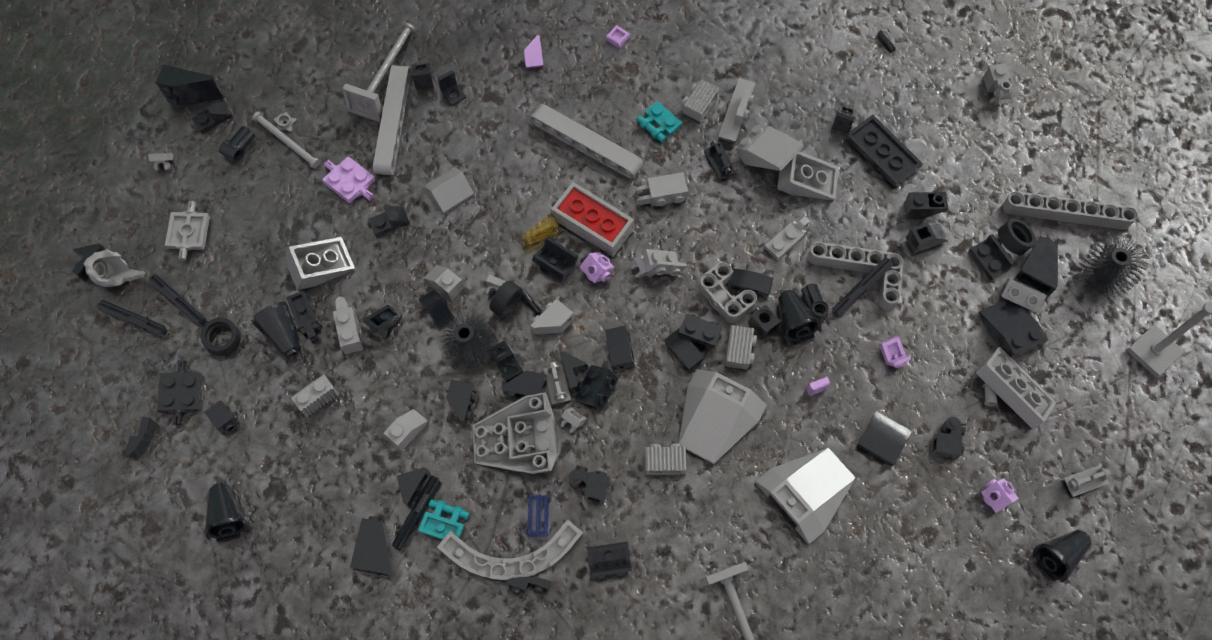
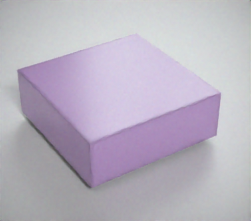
(618, 36)
(818, 386)

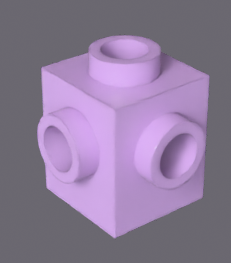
(597, 267)
(999, 494)

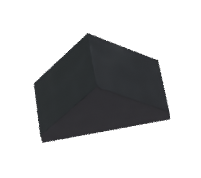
(422, 76)
(844, 119)
(436, 308)
(411, 484)

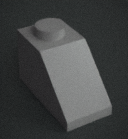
(445, 282)
(405, 429)

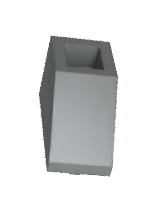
(553, 319)

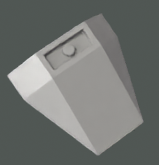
(717, 414)
(518, 437)
(809, 490)

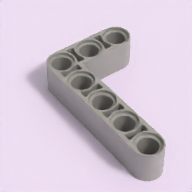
(863, 265)

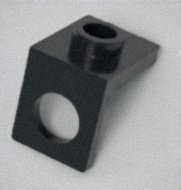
(449, 84)

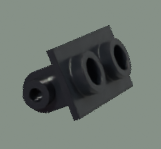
(719, 160)

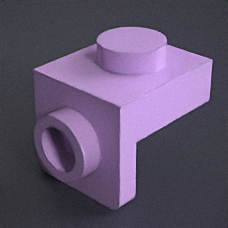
(894, 352)

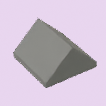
(449, 189)

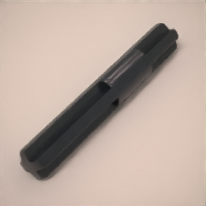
(852, 296)
(177, 300)
(131, 318)
(416, 512)

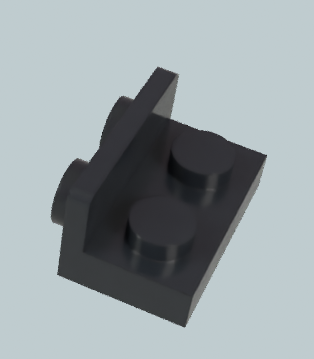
(992, 257)

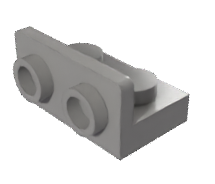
(662, 262)
(1023, 295)

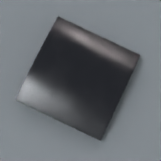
(884, 438)

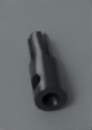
(886, 40)
(530, 302)

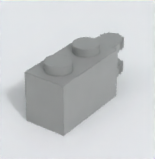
(663, 190)
(347, 327)

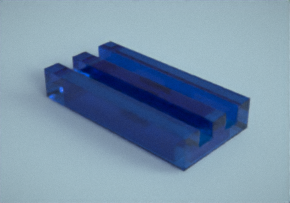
(538, 509)

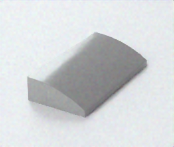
(1016, 388)

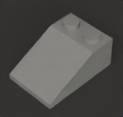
(768, 148)
(809, 177)
(318, 262)

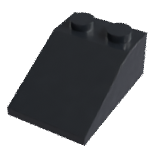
(187, 86)
(1013, 328)

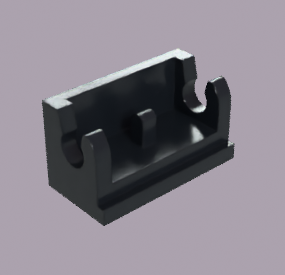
(620, 347)

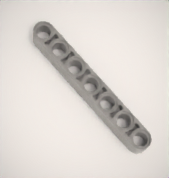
(392, 120)
(586, 141)
(1078, 213)

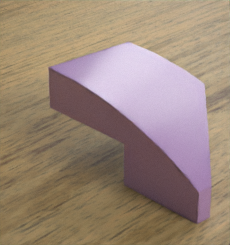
(533, 54)

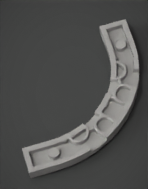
(511, 567)

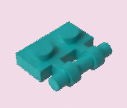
(663, 118)
(438, 526)

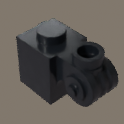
(950, 444)
(595, 483)

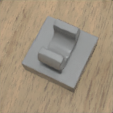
(161, 158)
(641, 265)
(493, 284)
(574, 418)

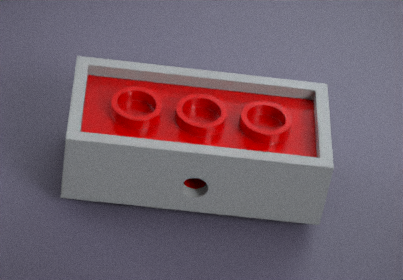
(592, 219)

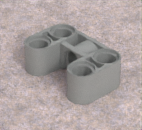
(721, 299)

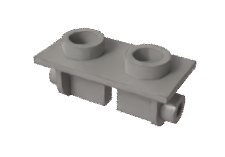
(557, 383)
(1087, 480)

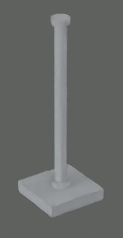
(366, 102)
(1159, 351)
(726, 578)

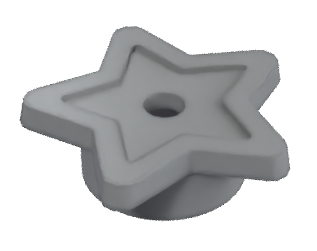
(285, 118)

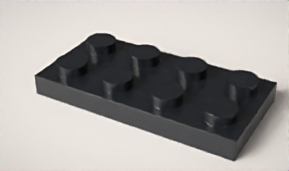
(884, 150)

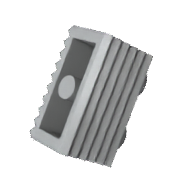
(700, 100)
(739, 347)
(314, 395)
(665, 460)

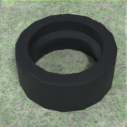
(1016, 236)
(505, 299)
(213, 325)

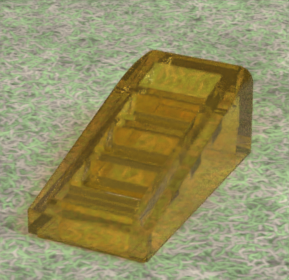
(541, 230)

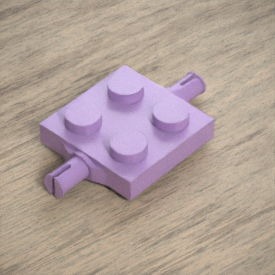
(348, 180)

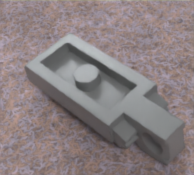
(787, 238)

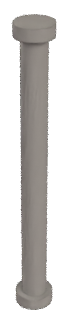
(258, 118)

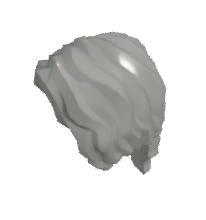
(109, 269)

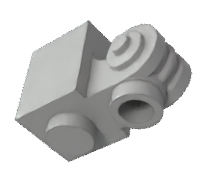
(998, 80)

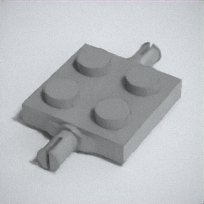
(187, 230)

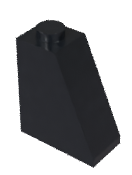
(1041, 266)
(373, 549)

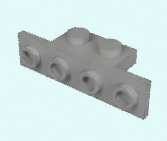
(737, 110)

